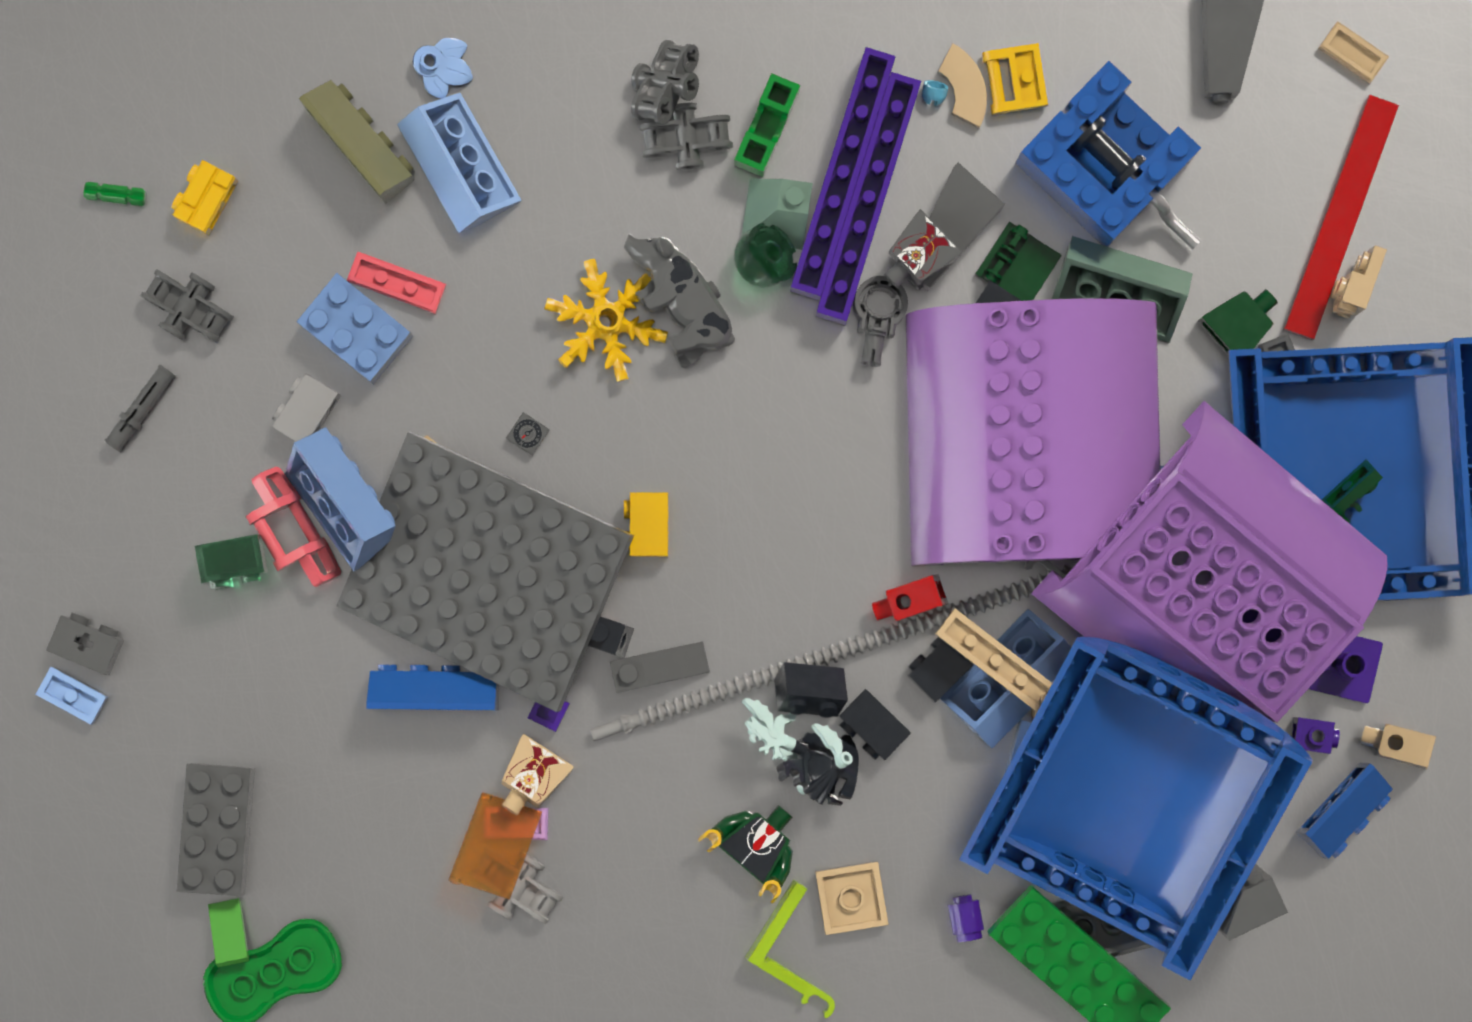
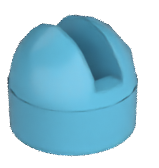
(934, 91)

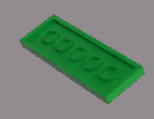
(1074, 963)

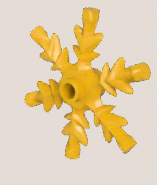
(603, 308)

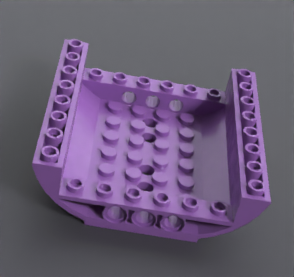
(1266, 550)

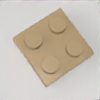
(851, 898)

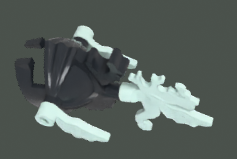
(820, 756)

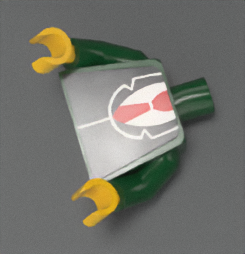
(756, 845)

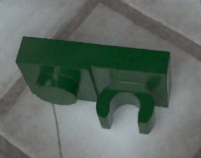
(1356, 485)

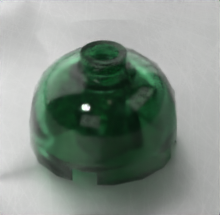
(765, 256)

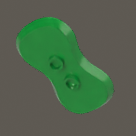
(296, 961)

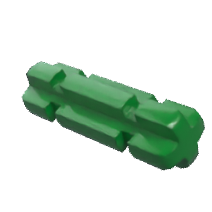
(114, 193)

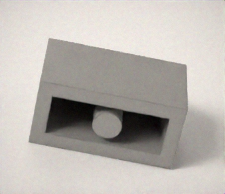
(306, 408)

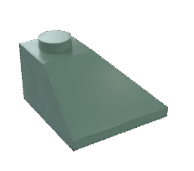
(779, 204)

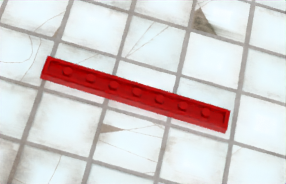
(1341, 217)

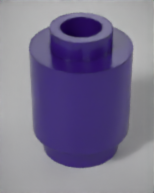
(966, 918)

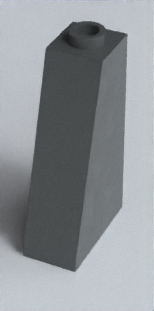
(1227, 45)
(962, 213)

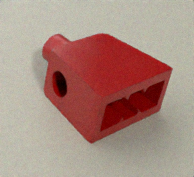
(924, 595)

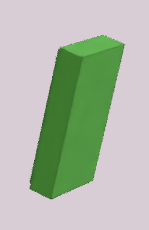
(228, 932)

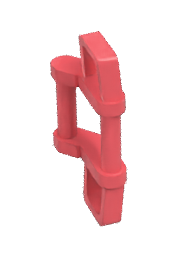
(302, 554)

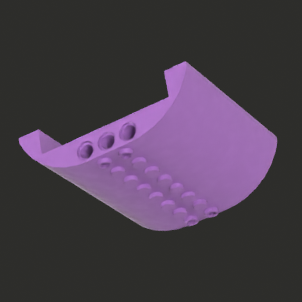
(1028, 425)

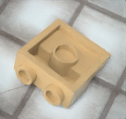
(1355, 289)

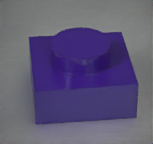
(546, 716)

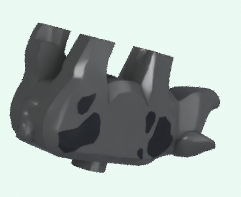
(685, 294)

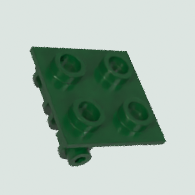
(1018, 263)

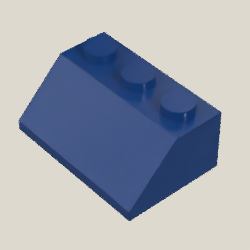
(1345, 810)

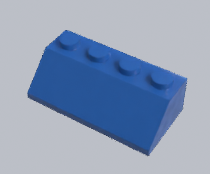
(430, 689)

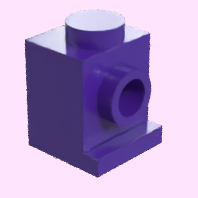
(1302, 732)

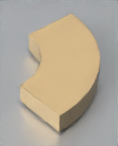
(967, 85)

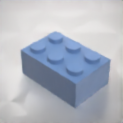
(355, 328)

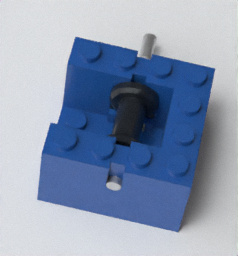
(1108, 159)

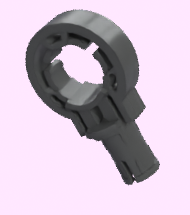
(875, 335)

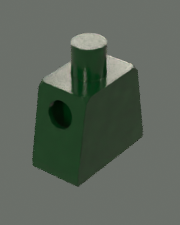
(1240, 321)

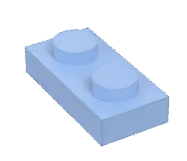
(71, 695)

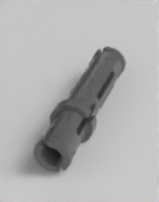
(139, 408)

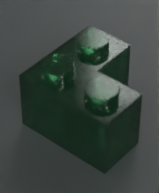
(231, 561)

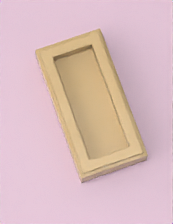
(1353, 52)

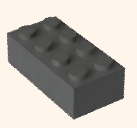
(215, 829)

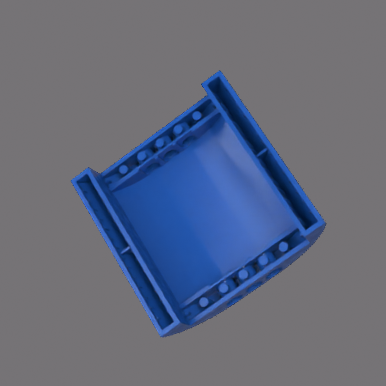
(1401, 412)
(1140, 798)

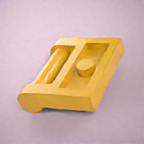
(1026, 78)

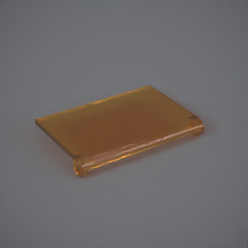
(494, 847)

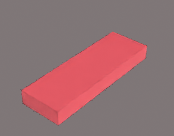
(396, 282)

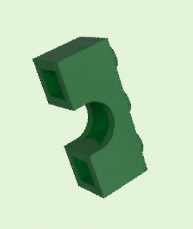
(767, 125)

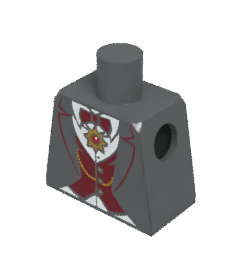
(921, 251)

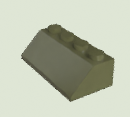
(357, 140)

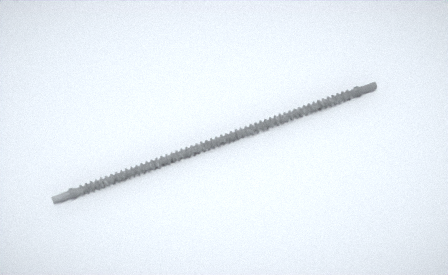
(629, 722)

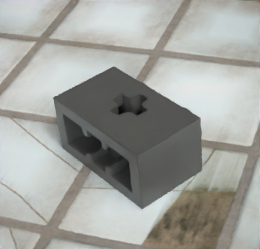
(67, 645)

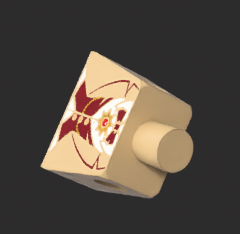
(532, 775)

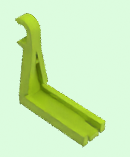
(766, 940)

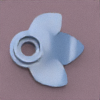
(447, 66)

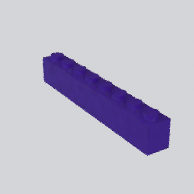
(842, 173)
(868, 198)

